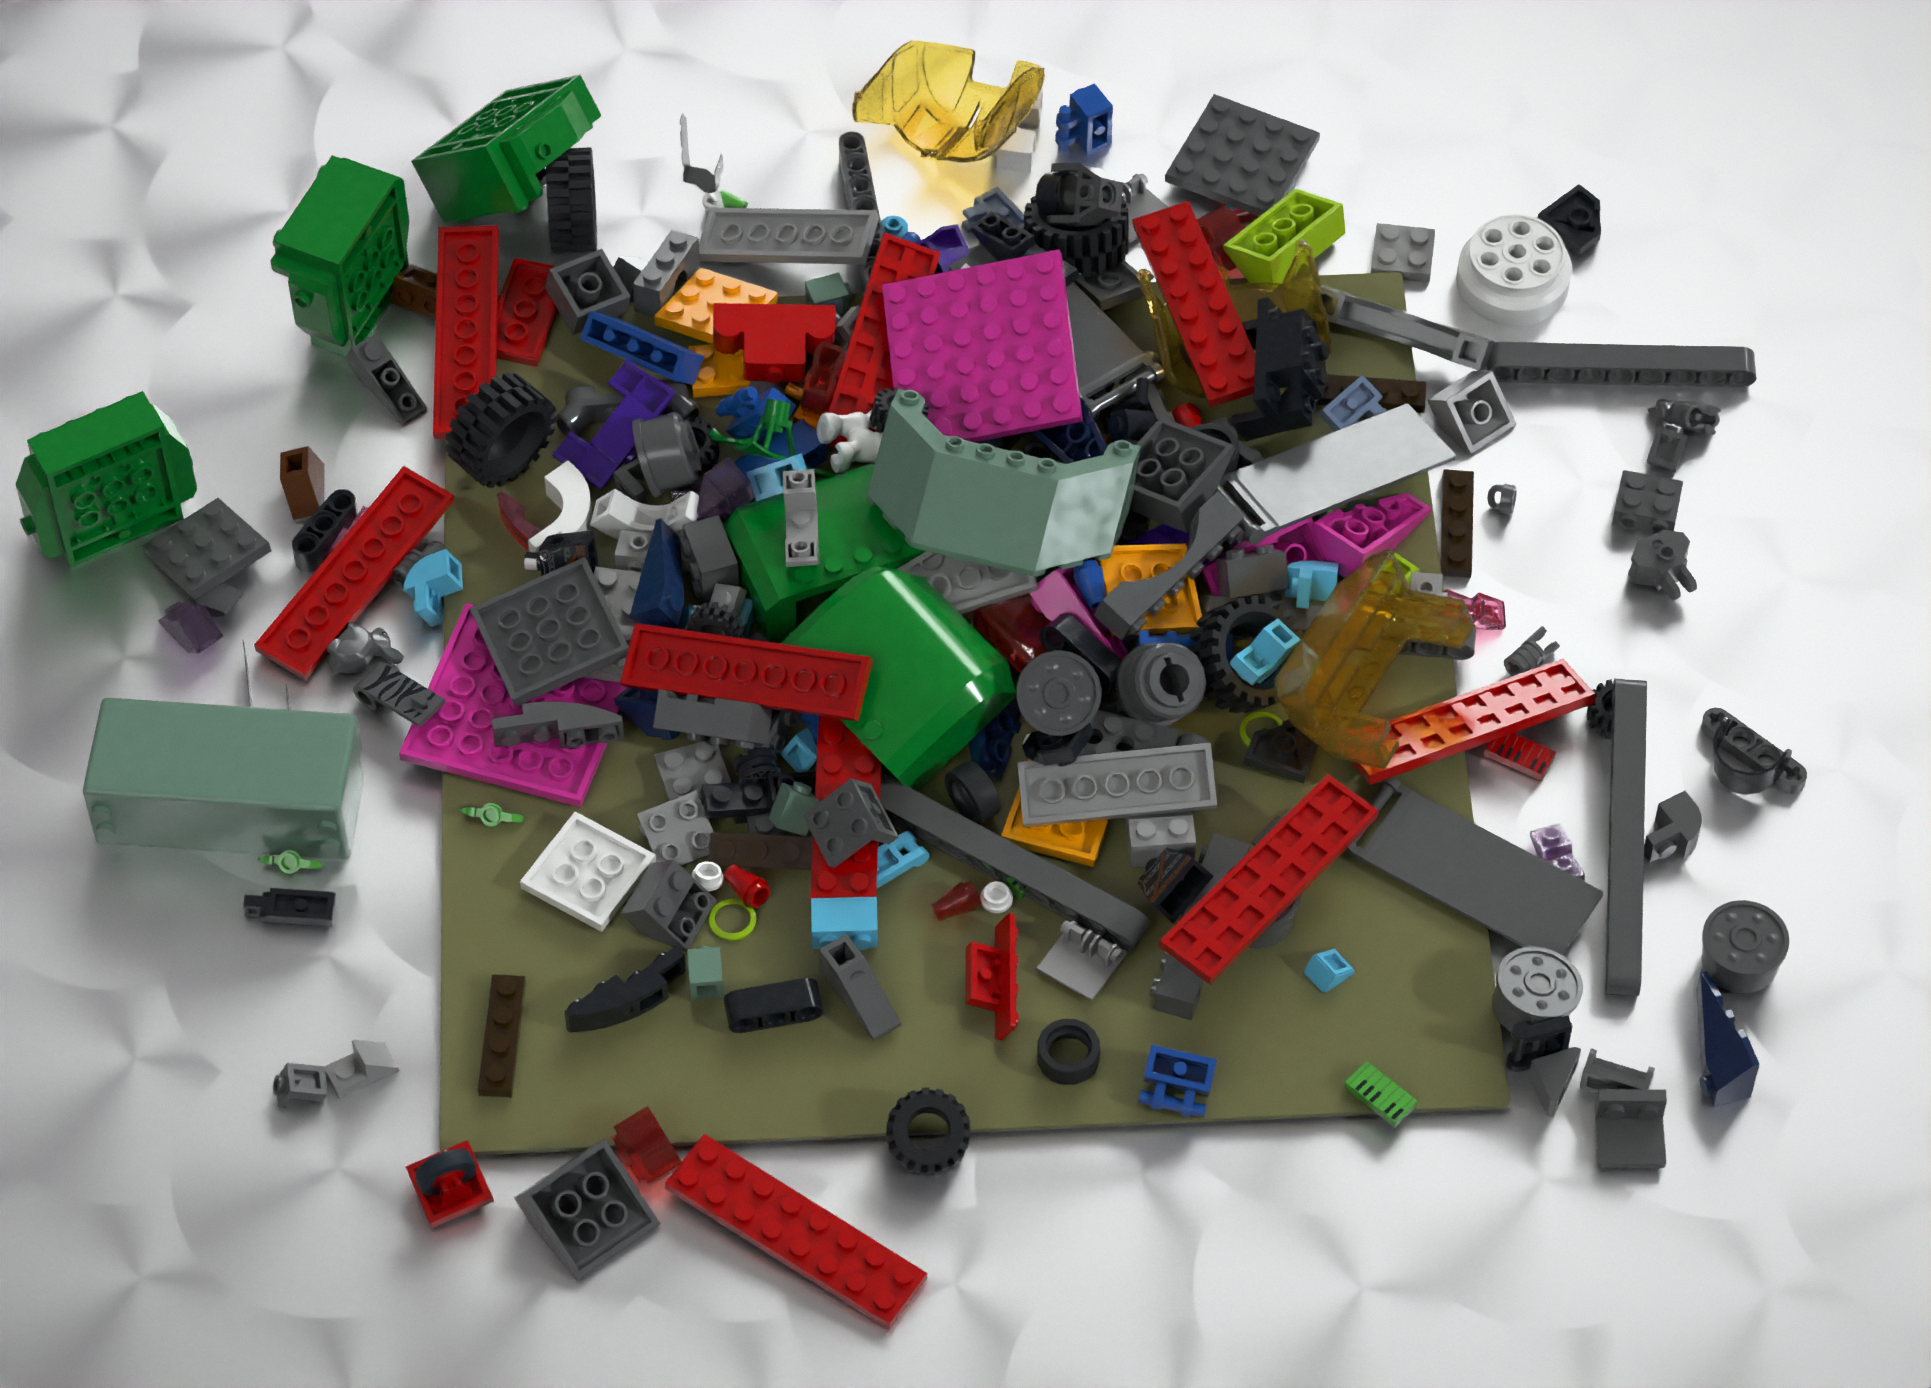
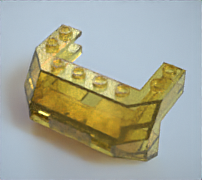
(1351, 651)

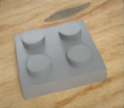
(1404, 251)
(690, 767)

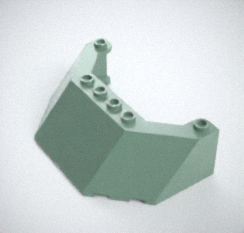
(996, 501)

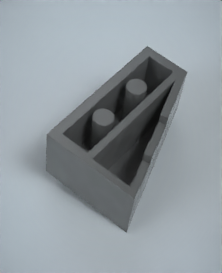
(715, 717)

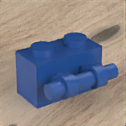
(1085, 121)
(747, 411)
(1180, 1072)

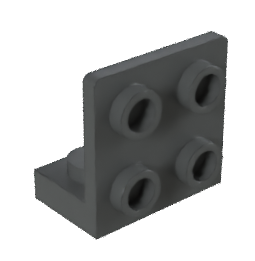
(849, 821)
(1630, 1128)

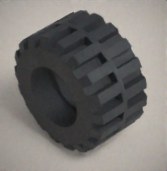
(928, 1102)

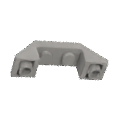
(801, 518)

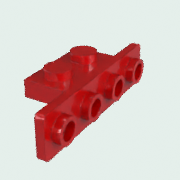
(992, 976)

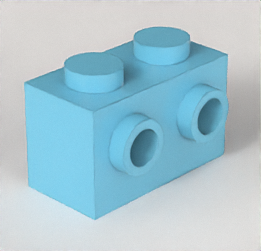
(841, 916)

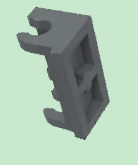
(1609, 1075)

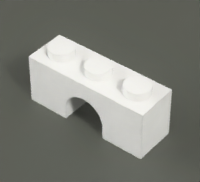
(1019, 149)

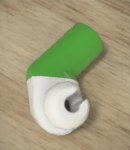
(722, 199)

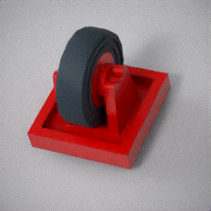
(449, 1184)

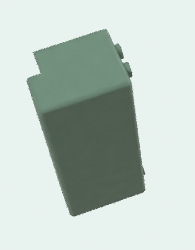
(224, 778)

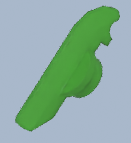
(492, 814)
(290, 861)

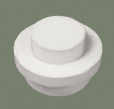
(708, 875)
(996, 897)

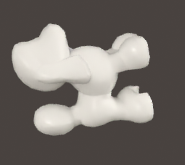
(861, 442)

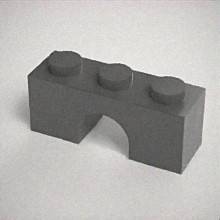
(674, 260)

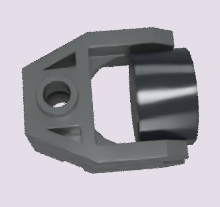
(1065, 199)

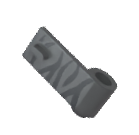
(398, 693)

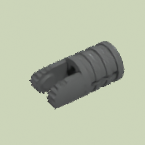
(423, 549)
(1529, 654)

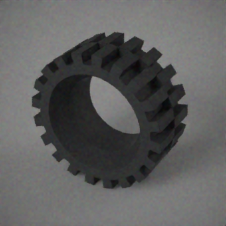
(572, 202)
(1082, 246)
(500, 430)
(1221, 682)

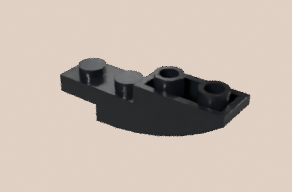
(1009, 241)
(749, 798)
(618, 1002)

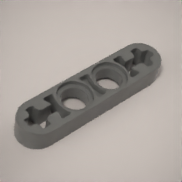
(1757, 747)

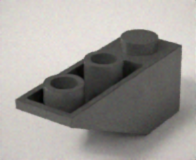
(385, 378)
(857, 986)

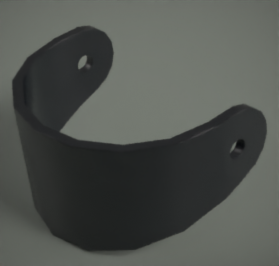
(1740, 781)

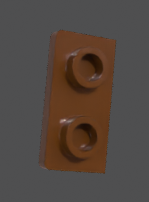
(416, 291)

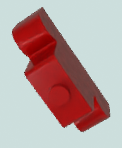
(772, 337)

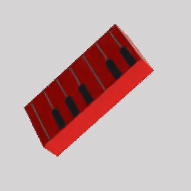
(1521, 755)

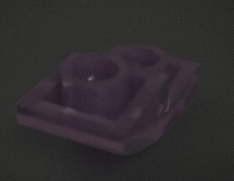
(1556, 848)

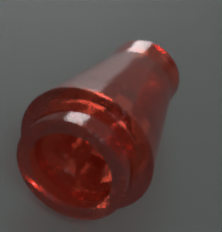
(959, 900)

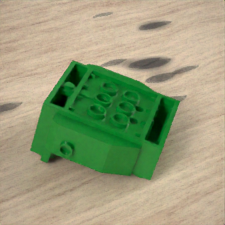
(495, 153)
(344, 252)
(104, 480)

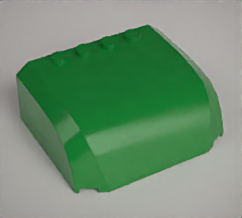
(850, 541)
(929, 673)

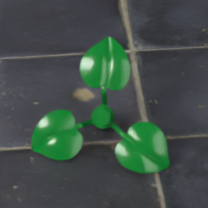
(774, 419)

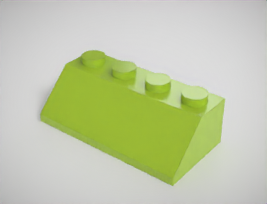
(1269, 243)

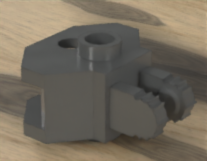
(1663, 564)

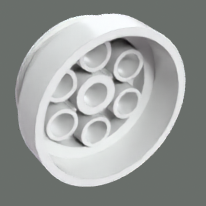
(1514, 270)

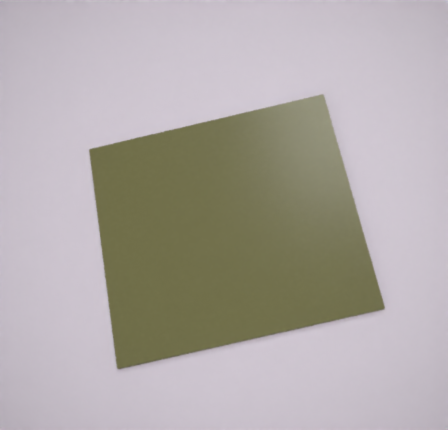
(1279, 1042)

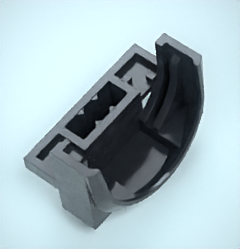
(1288, 357)

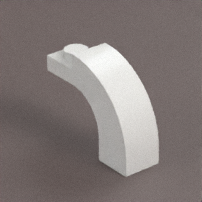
(572, 495)
(619, 512)

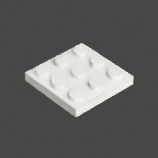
(587, 871)

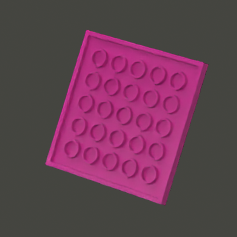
(987, 347)
(461, 731)

